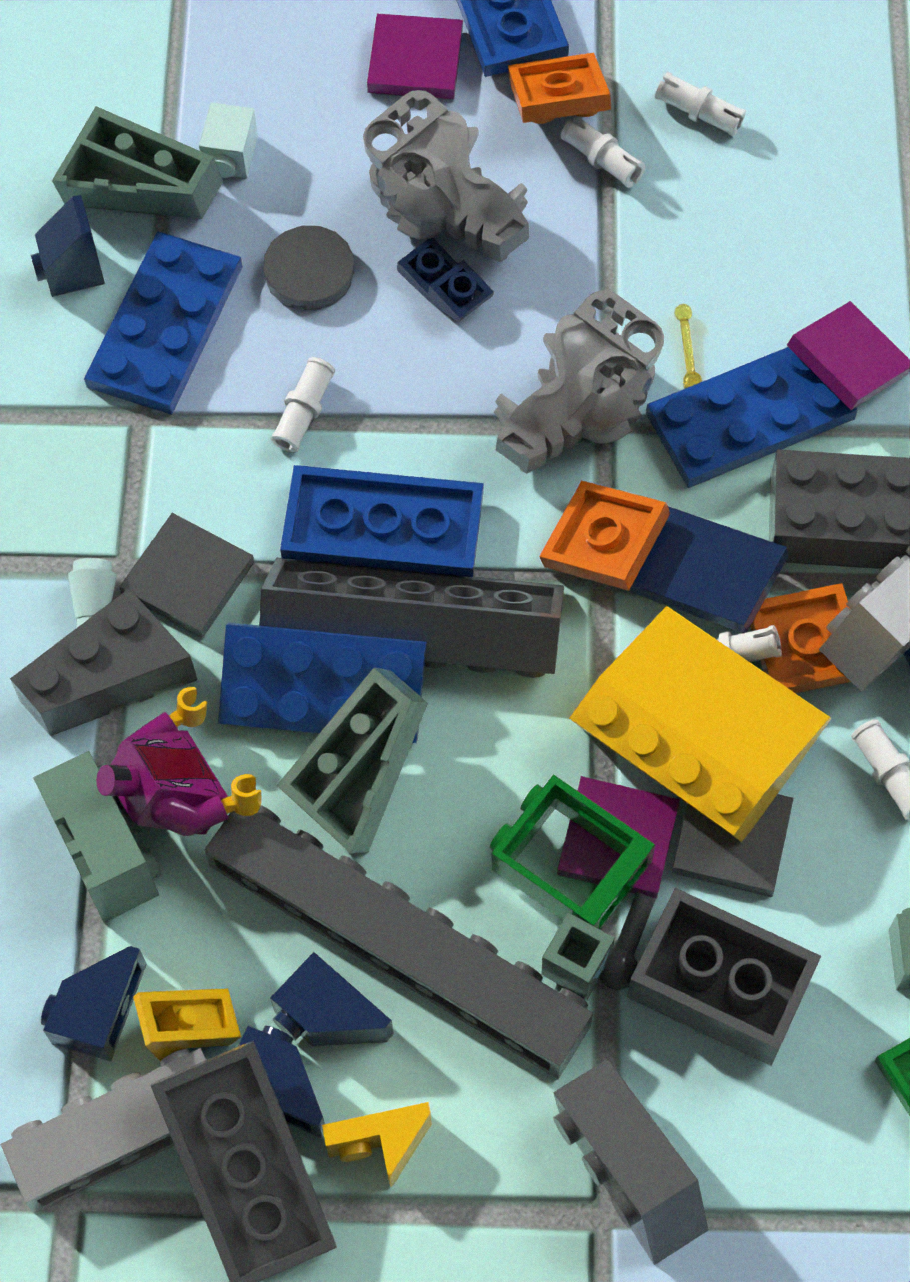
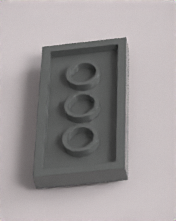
(243, 1165)

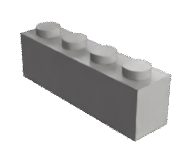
(93, 1137)

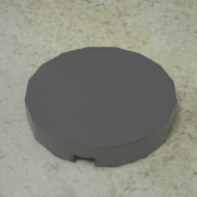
(309, 267)

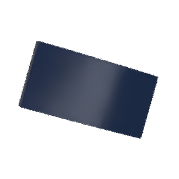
(443, 281)

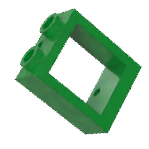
(537, 807)

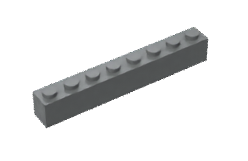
(401, 939)

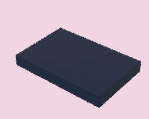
(710, 570)

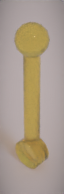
(683, 313)

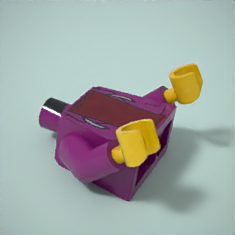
(167, 779)

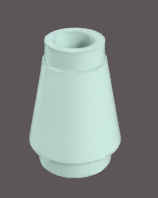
(91, 586)

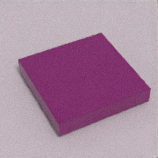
(415, 55)
(850, 355)
(645, 812)

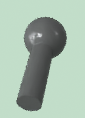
(622, 961)

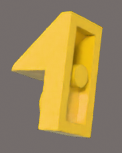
(186, 1020)
(395, 1130)

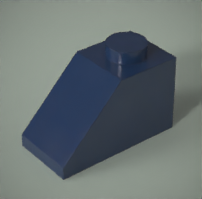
(67, 251)
(94, 1005)
(327, 1008)
(287, 1078)

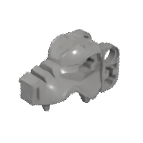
(430, 180)
(590, 385)

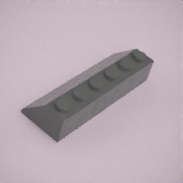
(460, 617)

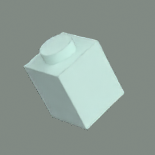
(230, 138)

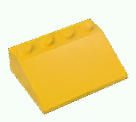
(701, 721)

